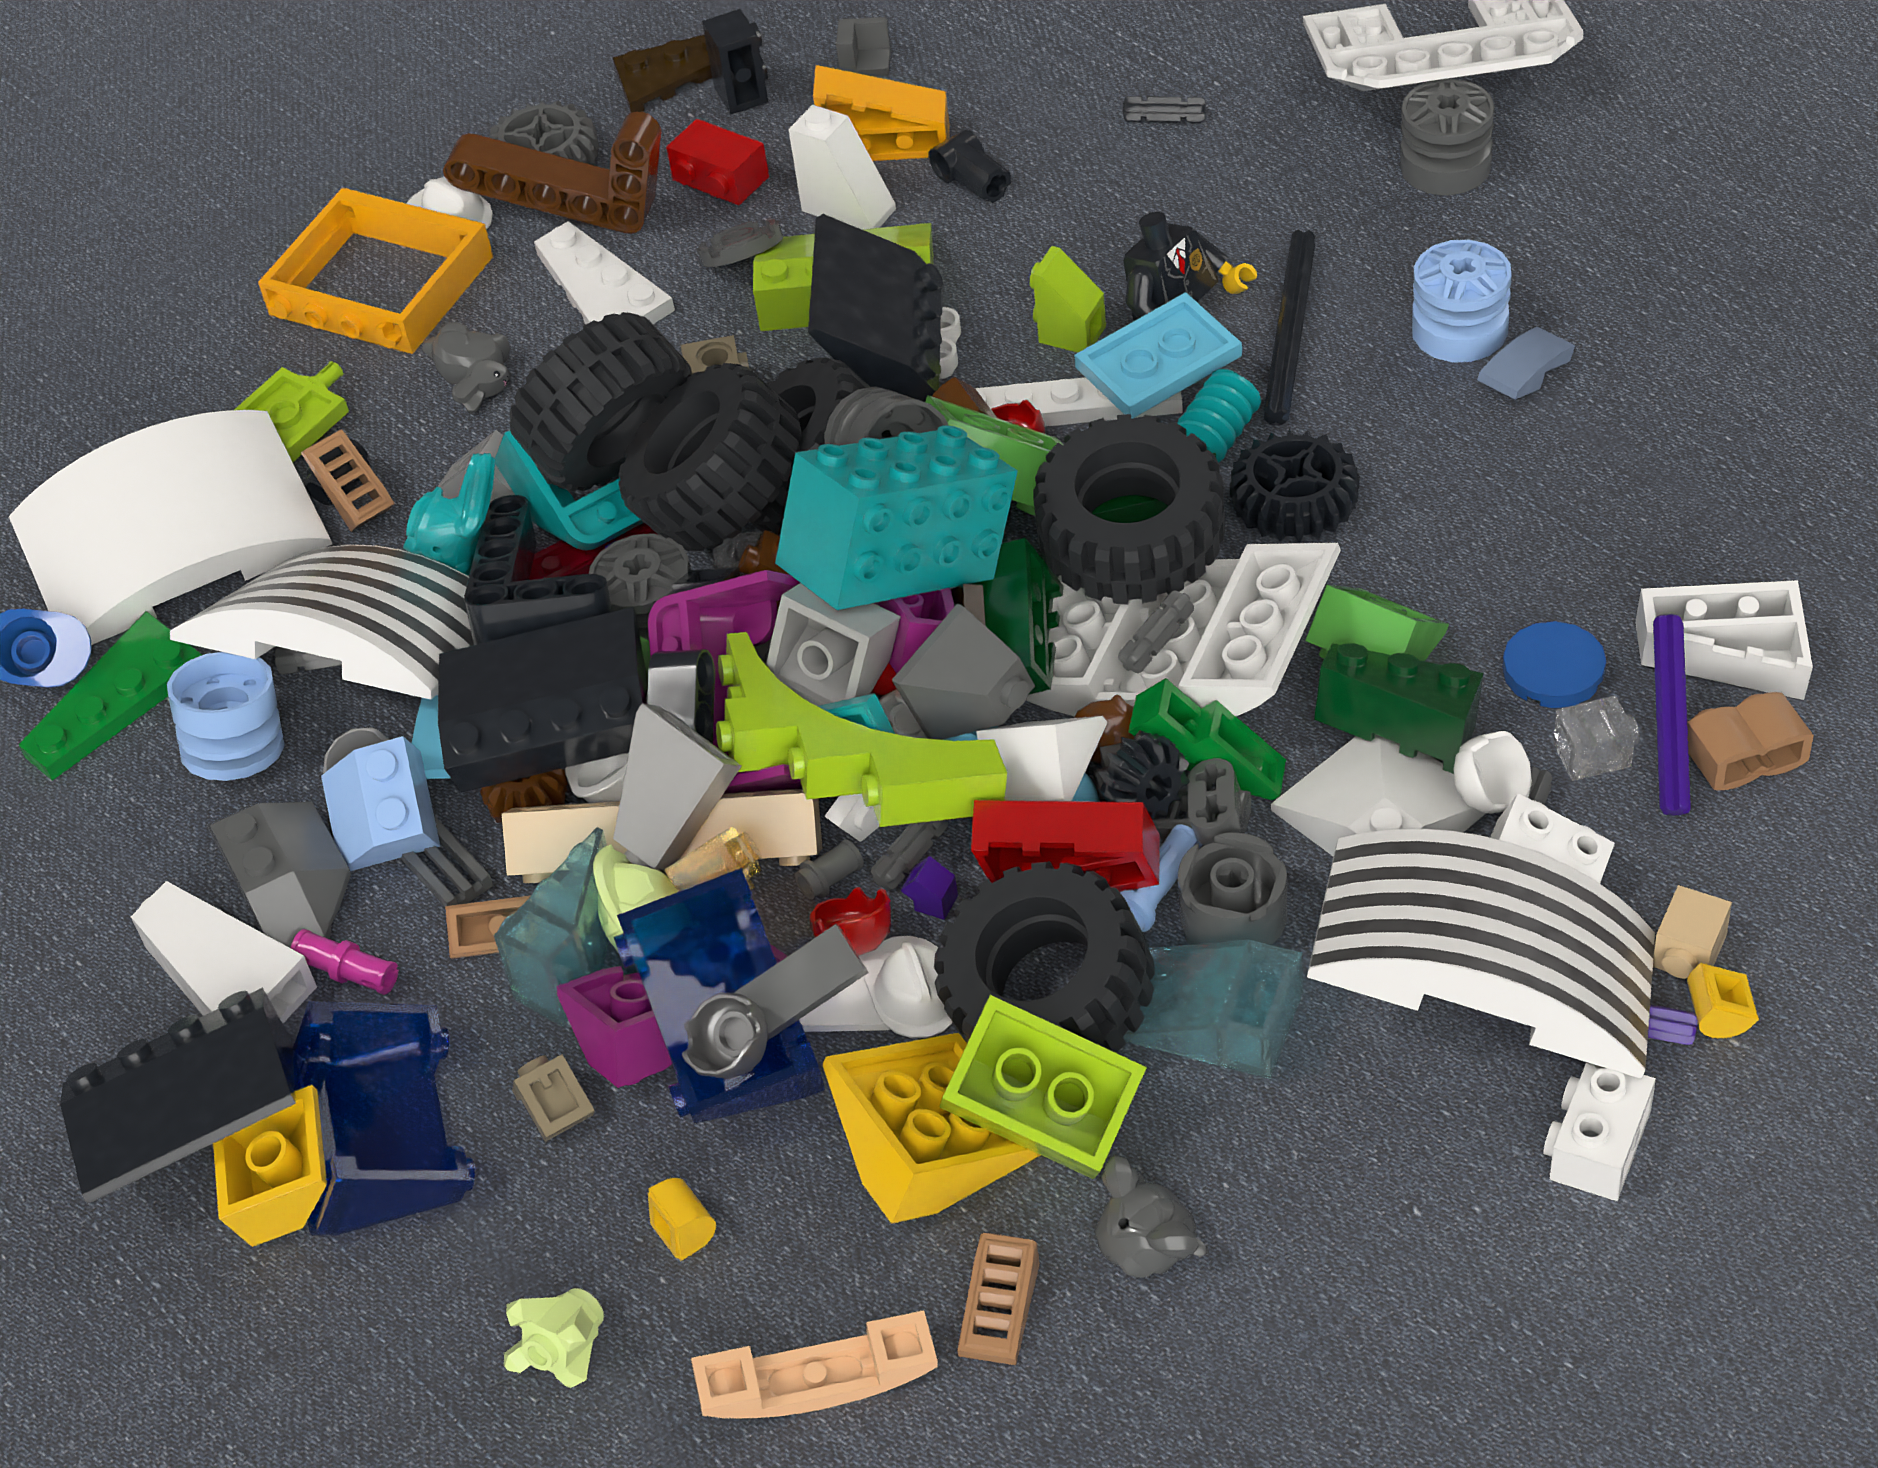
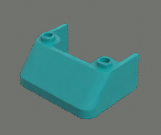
(579, 523)

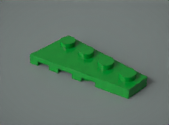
(108, 697)

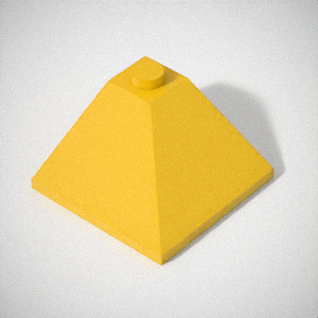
(902, 1143)

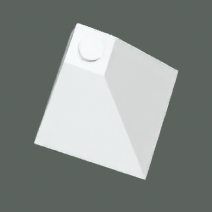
(1373, 789)

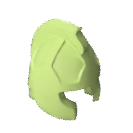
(625, 887)

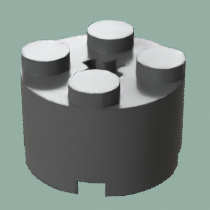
(1232, 891)

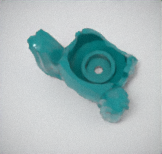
(451, 527)

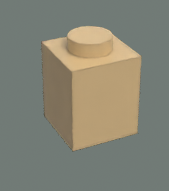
(1691, 932)

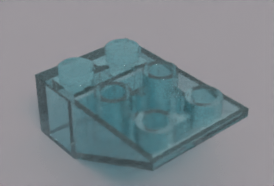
(555, 933)
(1223, 1003)

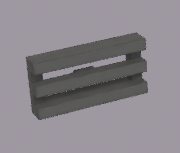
(463, 857)

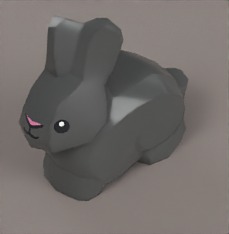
(471, 362)

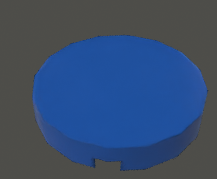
(1554, 664)

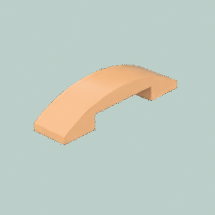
(817, 1375)

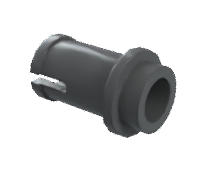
(818, 876)

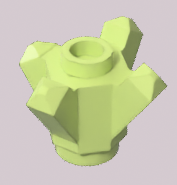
(555, 1334)

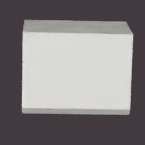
(1046, 756)

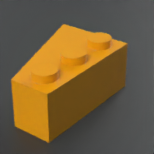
(889, 115)

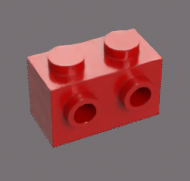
(717, 161)

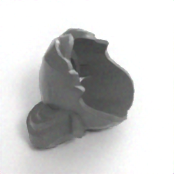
(1158, 1228)

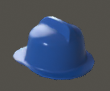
(42, 647)

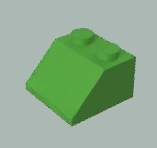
(1373, 622)

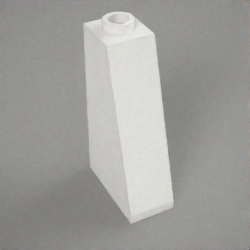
(219, 955)

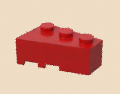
(1098, 836)

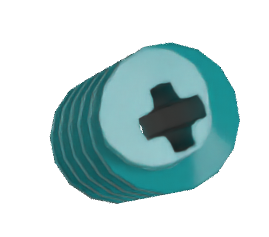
(1221, 410)

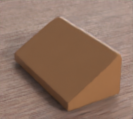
(474, 924)

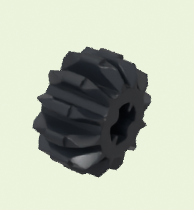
(1146, 772)

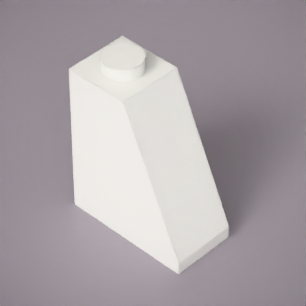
(837, 171)

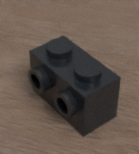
(736, 60)

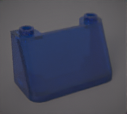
(692, 950)
(378, 1113)

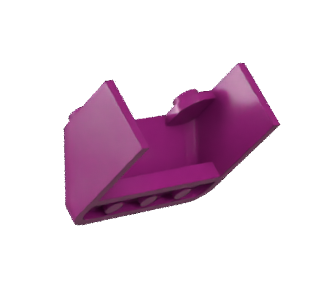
(702, 620)

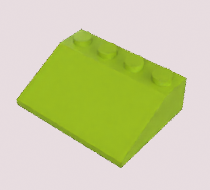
(785, 273)

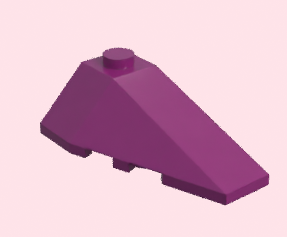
(617, 1024)

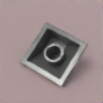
(962, 679)

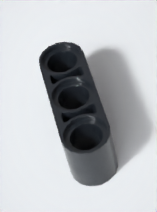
(684, 687)

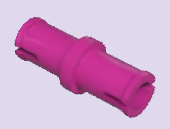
(346, 961)

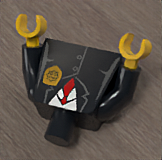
(1173, 262)

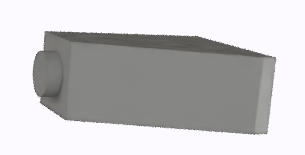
(668, 787)

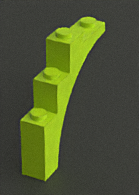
(832, 757)

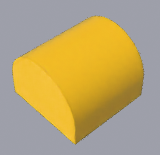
(1721, 1001)
(679, 1217)

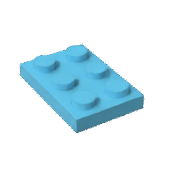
(1158, 355)

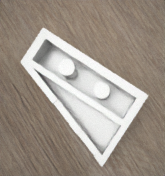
(1735, 633)

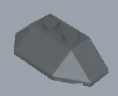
(284, 866)

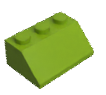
(1042, 1087)

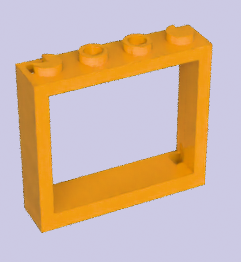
(422, 229)

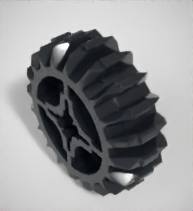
(1294, 485)

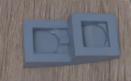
(1523, 362)

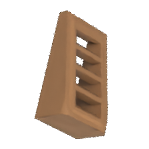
(352, 517)
(1005, 1262)

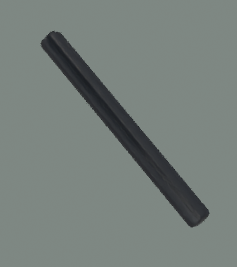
(1289, 327)

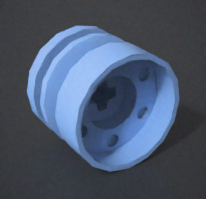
(1461, 300)
(225, 716)

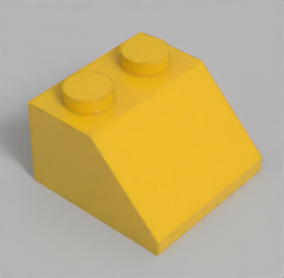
(272, 1172)

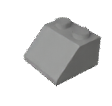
(830, 651)

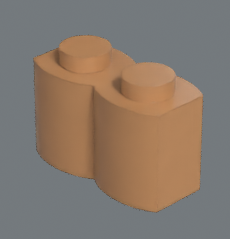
(1748, 740)

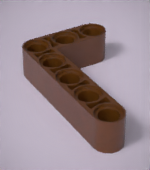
(562, 186)

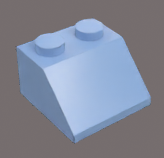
(380, 804)

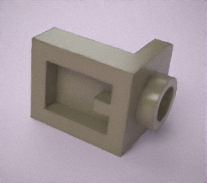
(551, 1095)

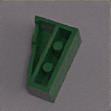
(1400, 699)

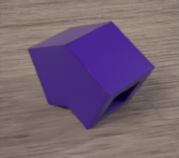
(931, 888)

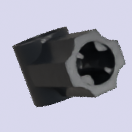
(964, 160)

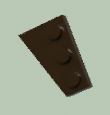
(661, 69)

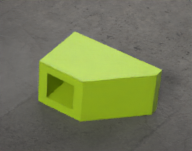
(1067, 303)

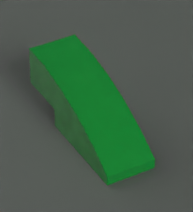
(1208, 735)

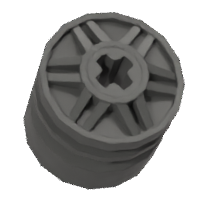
(1446, 136)
(879, 415)
(641, 572)

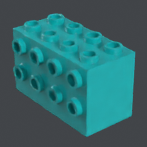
(895, 516)

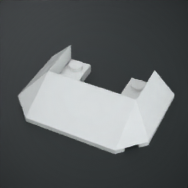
(1369, 52)

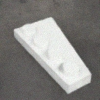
(598, 279)

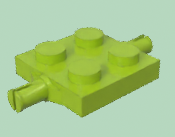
(299, 406)

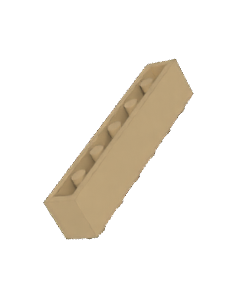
(776, 820)

